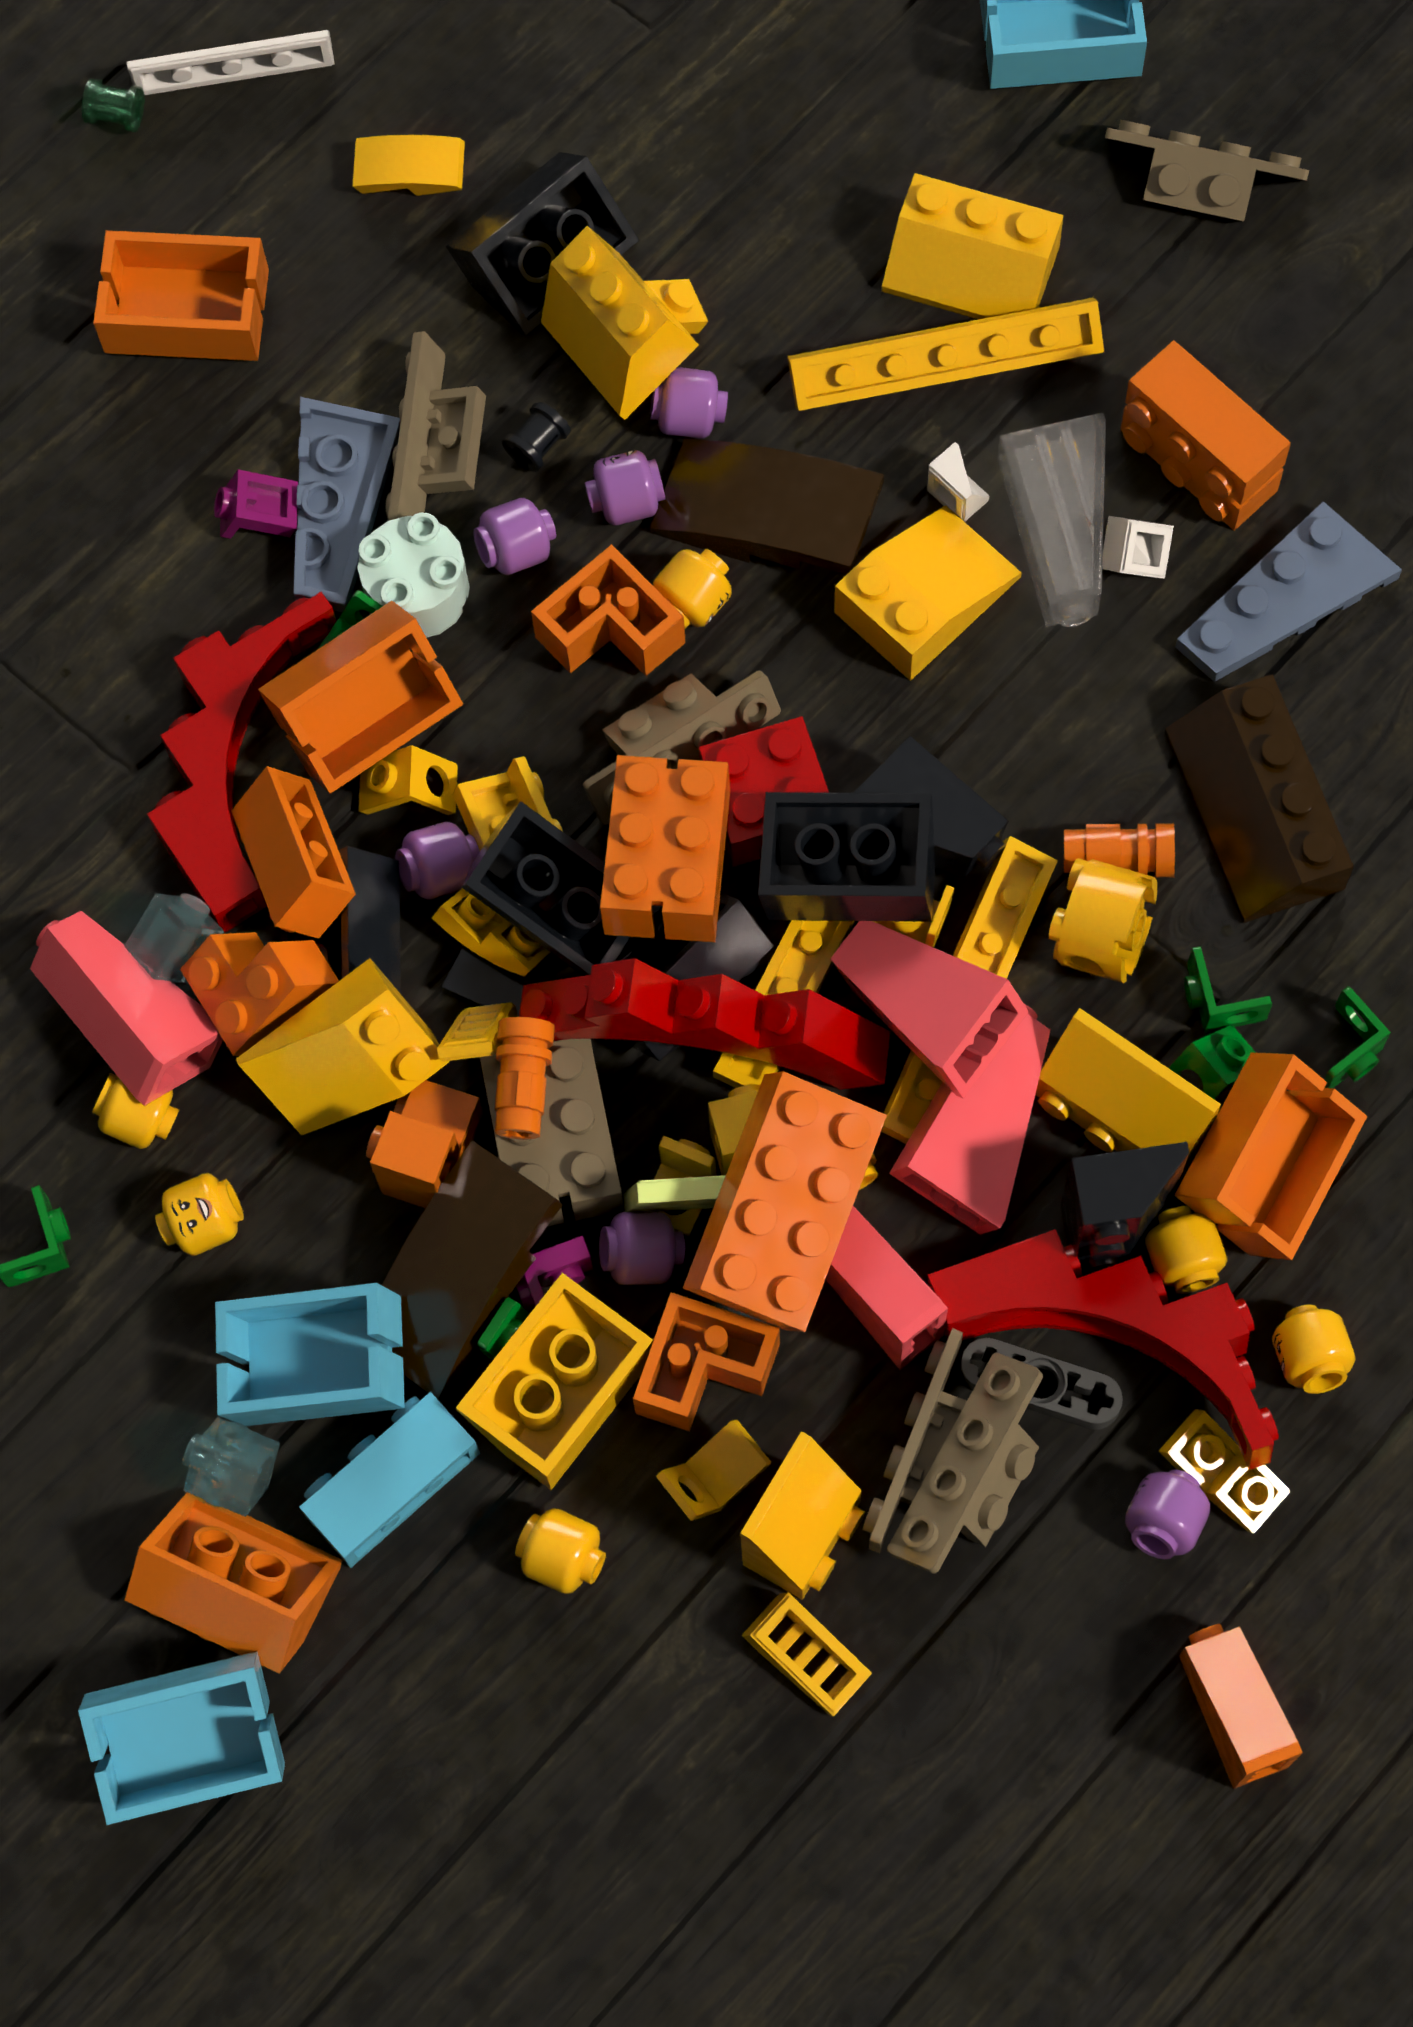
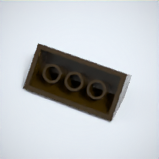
(1259, 800)

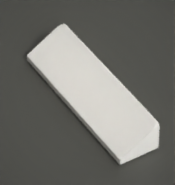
(232, 62)

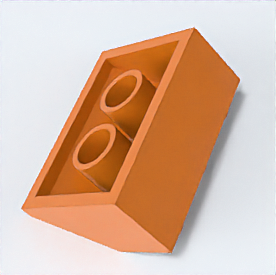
(232, 1580)

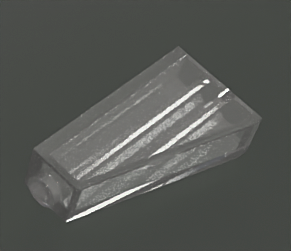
(1058, 507)

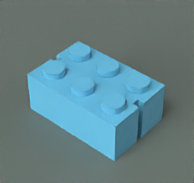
(1062, 40)
(310, 1354)
(182, 1738)

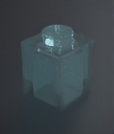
(170, 934)

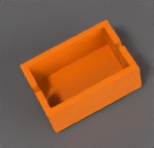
(181, 295)
(1203, 436)
(361, 696)
(665, 848)
(1271, 1155)

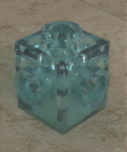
(230, 1465)

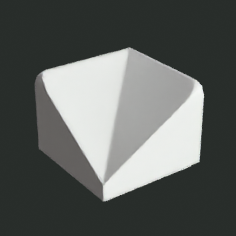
(952, 486)
(1136, 547)

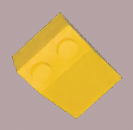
(923, 589)
(344, 1052)
(801, 1520)

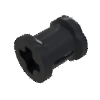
(536, 436)

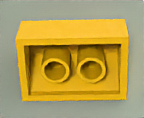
(970, 250)
(612, 322)
(1121, 1092)
(556, 1380)

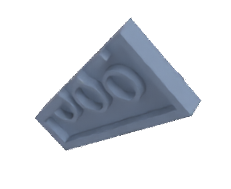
(340, 488)
(1301, 580)

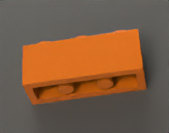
(293, 853)

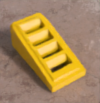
(475, 1032)
(776, 1654)

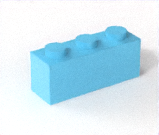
(388, 1478)

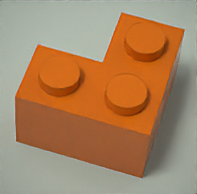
(608, 604)
(255, 986)
(422, 1141)
(699, 1345)

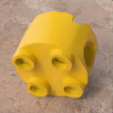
(1103, 920)

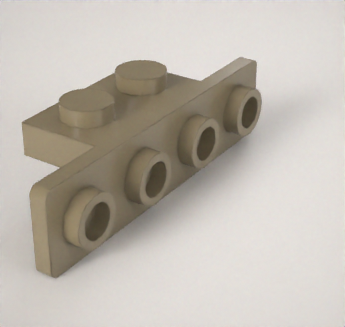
(1203, 177)
(436, 433)
(679, 723)
(932, 1421)
(974, 1470)

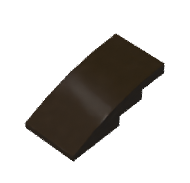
(767, 504)
(464, 1264)

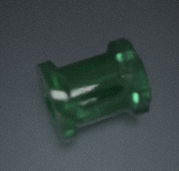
(113, 105)

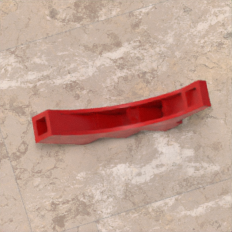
(205, 749)
(715, 1014)
(1044, 1287)

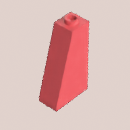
(933, 1001)
(137, 1024)
(971, 1147)
(885, 1292)

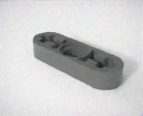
(1086, 1382)

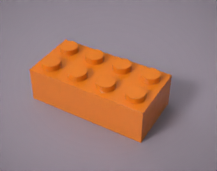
(785, 1201)

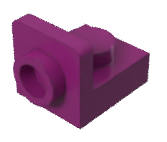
(257, 504)
(567, 1258)

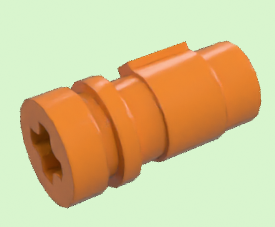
(1132, 849)
(522, 1075)

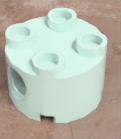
(417, 568)

